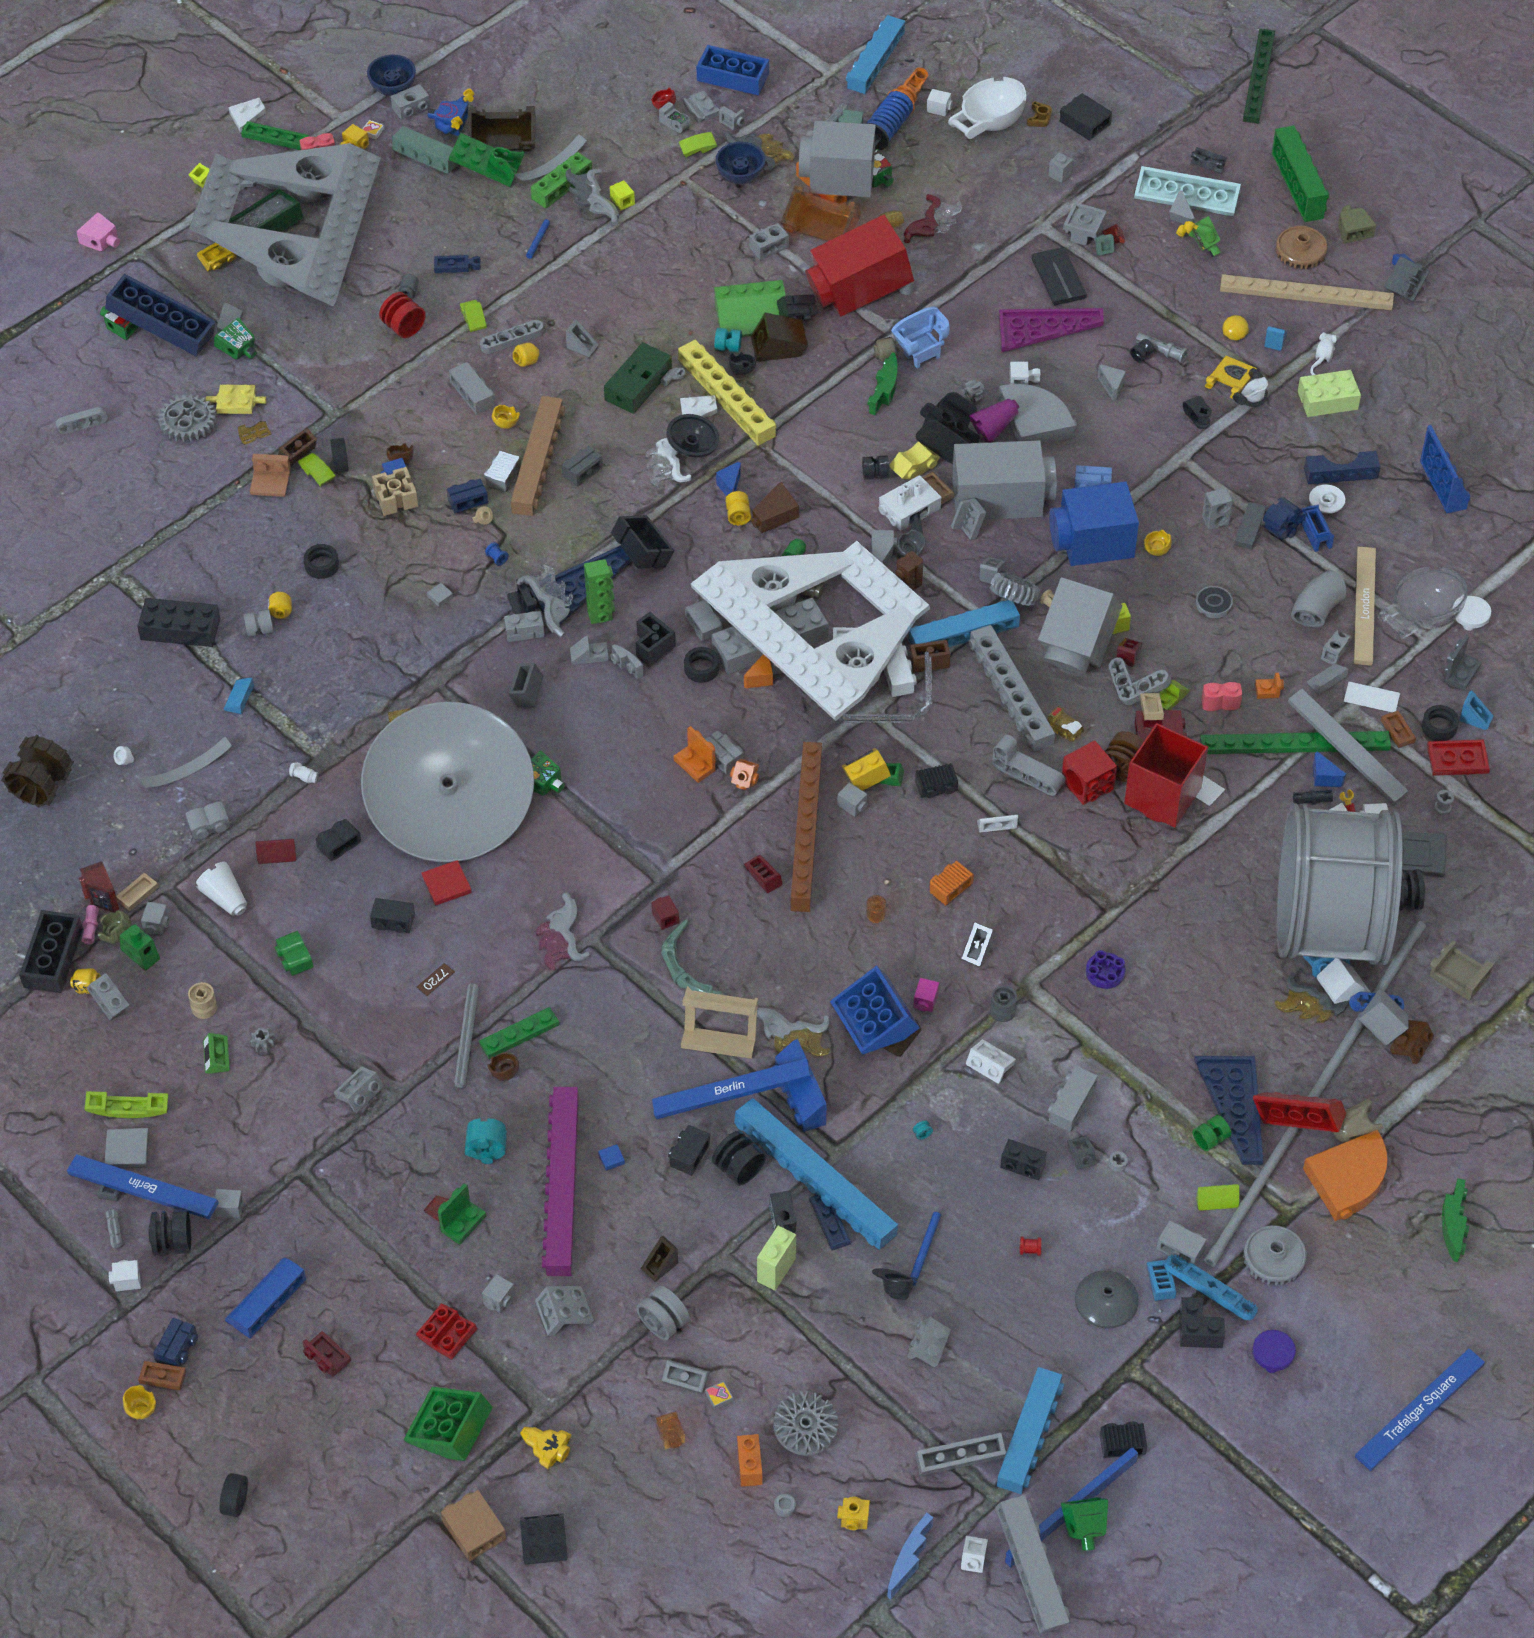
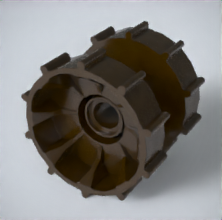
(36, 772)

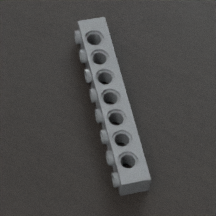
(1011, 688)

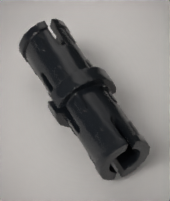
(1313, 797)

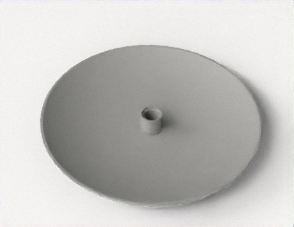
(442, 745)

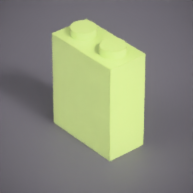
(776, 1258)

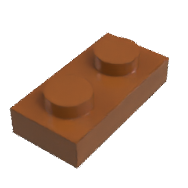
(1398, 729)
(162, 1375)

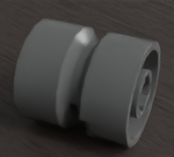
(1003, 1003)

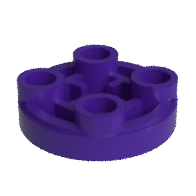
(1105, 970)
(1274, 1350)

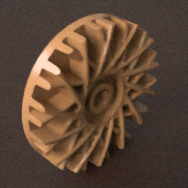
(1301, 246)

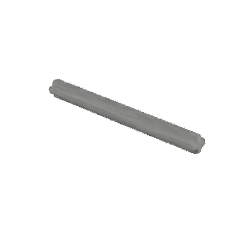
(466, 1035)

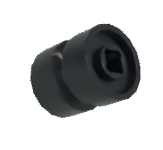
(875, 467)

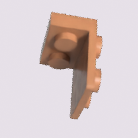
(270, 475)

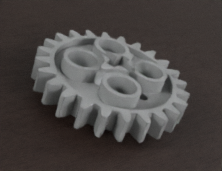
(187, 418)

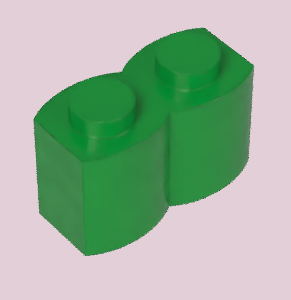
(294, 953)

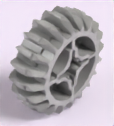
(1014, 588)

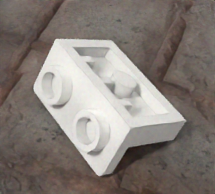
(989, 1061)

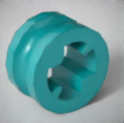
(922, 1130)

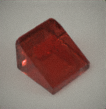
(1117, 232)
(433, 1206)

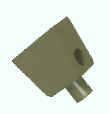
(1355, 224)

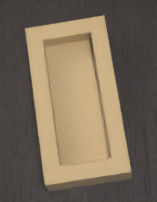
(1151, 706)
(137, 891)

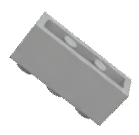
(472, 388)
(1072, 1098)

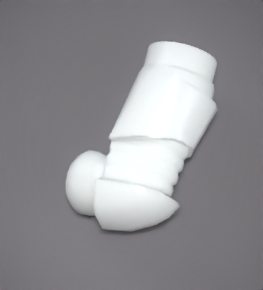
(302, 772)

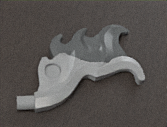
(589, 194)

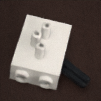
(910, 504)

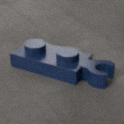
(456, 263)

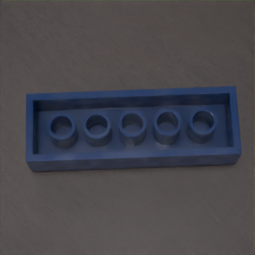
(160, 315)

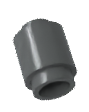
(409, 285)

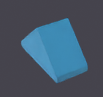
(1275, 338)
(1475, 712)

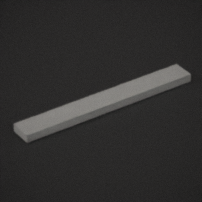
(1348, 746)

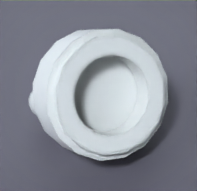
(123, 755)

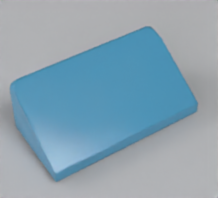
(239, 695)

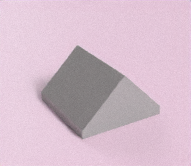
(1384, 1018)

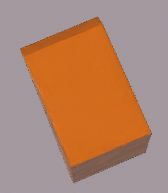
(759, 674)

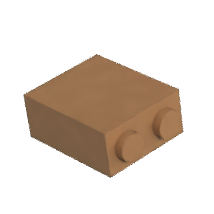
(473, 1525)

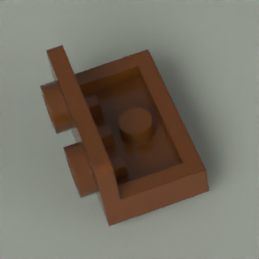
(1413, 1041)

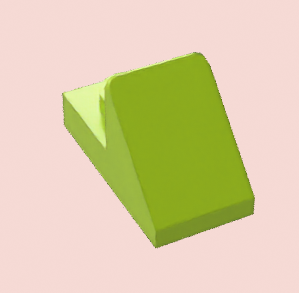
(473, 315)
(1172, 695)

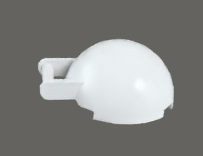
(990, 106)

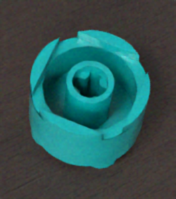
(485, 1140)

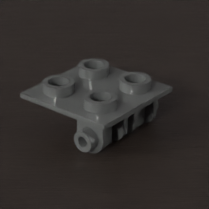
(1406, 278)

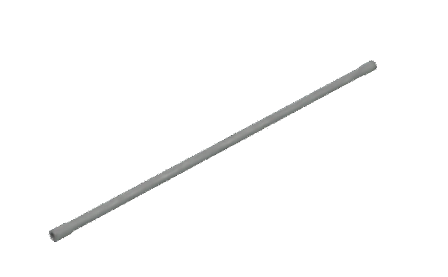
(1218, 1249)

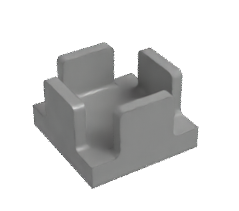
(1084, 223)

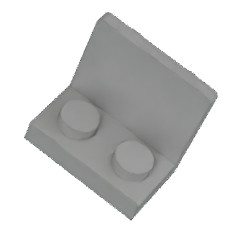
(562, 1306)

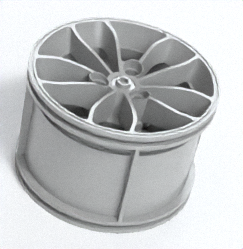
(1339, 884)

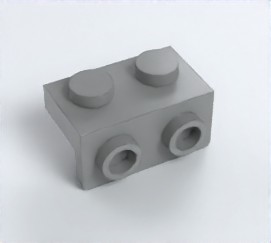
(969, 517)
(929, 1341)

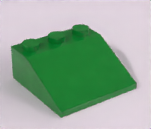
(449, 1422)

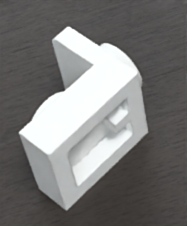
(974, 1554)

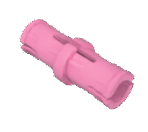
(90, 924)

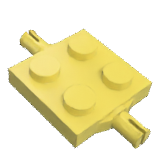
(236, 399)

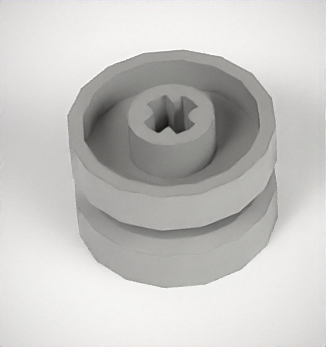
(663, 1313)

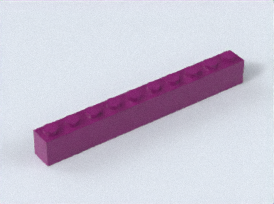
(561, 1181)

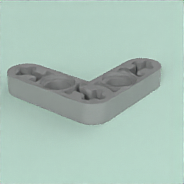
(1135, 688)

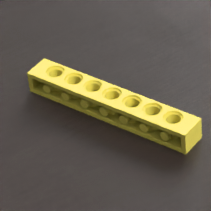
(727, 392)

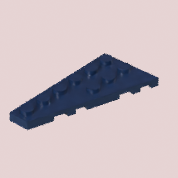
(575, 578)
(1232, 1087)

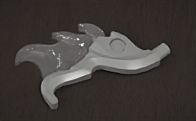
(552, 595)

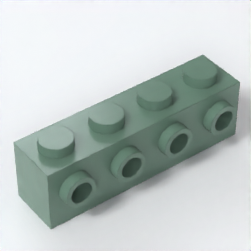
(423, 149)

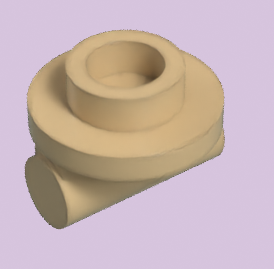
(483, 515)

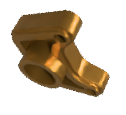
(1042, 115)

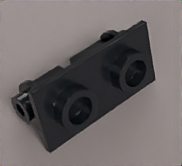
(1208, 160)

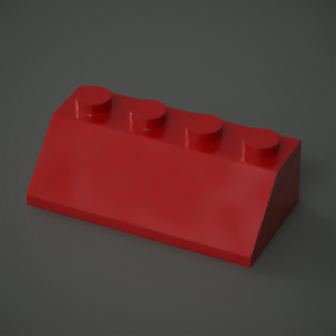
(1300, 1111)

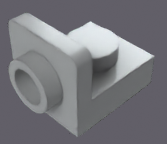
(731, 119)

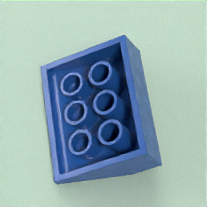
(1443, 474)
(874, 1012)

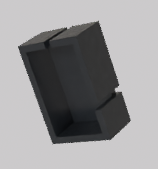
(642, 541)

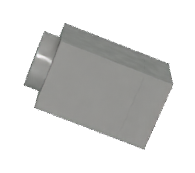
(1004, 478)

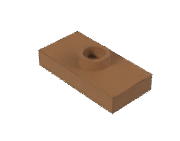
(939, 486)

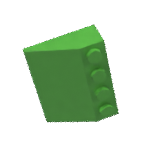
(744, 304)

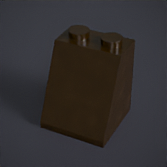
(778, 338)

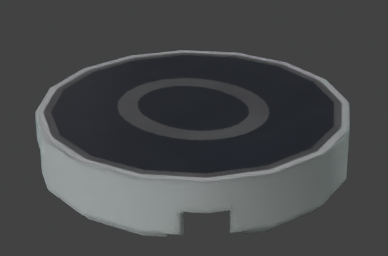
(1214, 602)

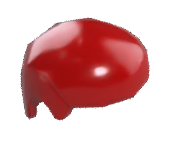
(662, 97)

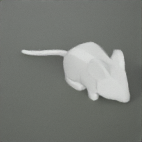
(1324, 349)

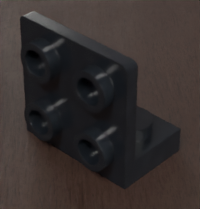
(543, 1538)

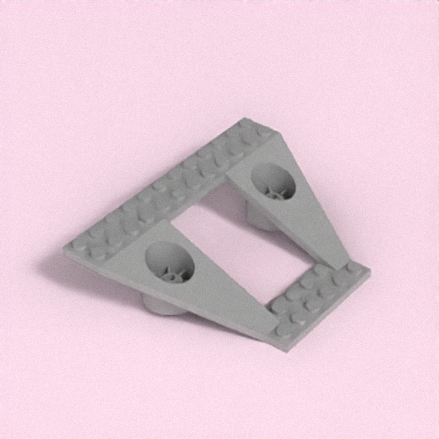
(285, 258)

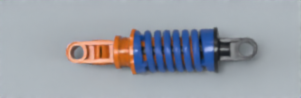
(897, 108)

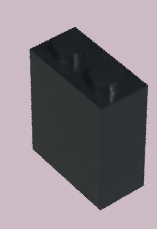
(1085, 116)

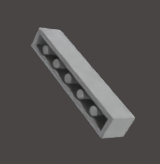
(1032, 1564)

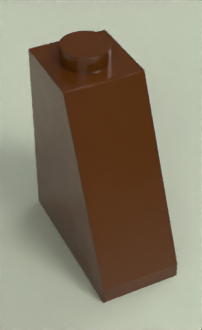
(775, 509)

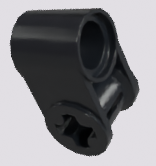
(1198, 411)

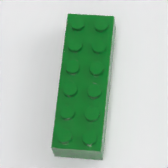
(1300, 173)

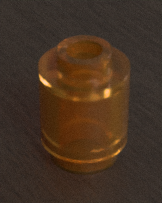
(876, 908)

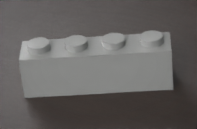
(960, 1454)

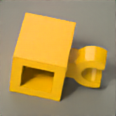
(355, 136)

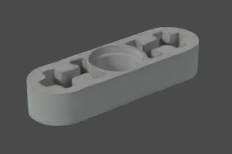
(93, 413)

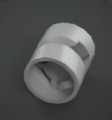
(258, 623)

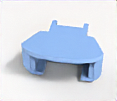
(915, 336)

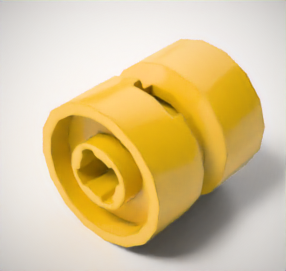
(738, 508)

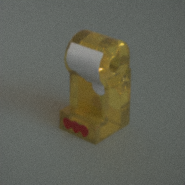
(1064, 724)

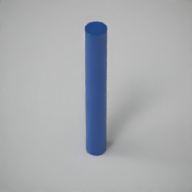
(538, 238)

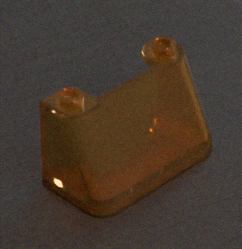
(818, 216)

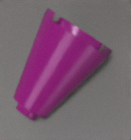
(994, 419)

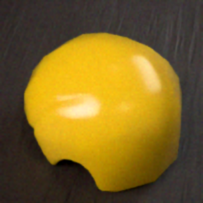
(1235, 327)
(505, 416)
(1158, 543)
(138, 1402)

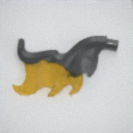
(770, 148)
(1310, 1002)

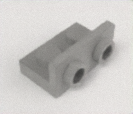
(359, 1088)

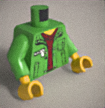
(1204, 234)

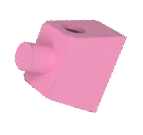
(98, 233)

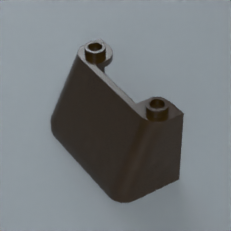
(504, 129)

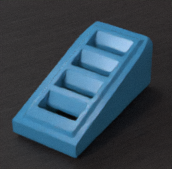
(1163, 1293)

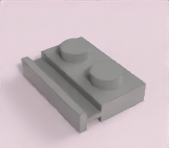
(701, 106)

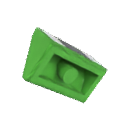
(216, 1053)

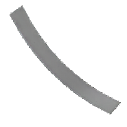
(569, 151)
(189, 768)

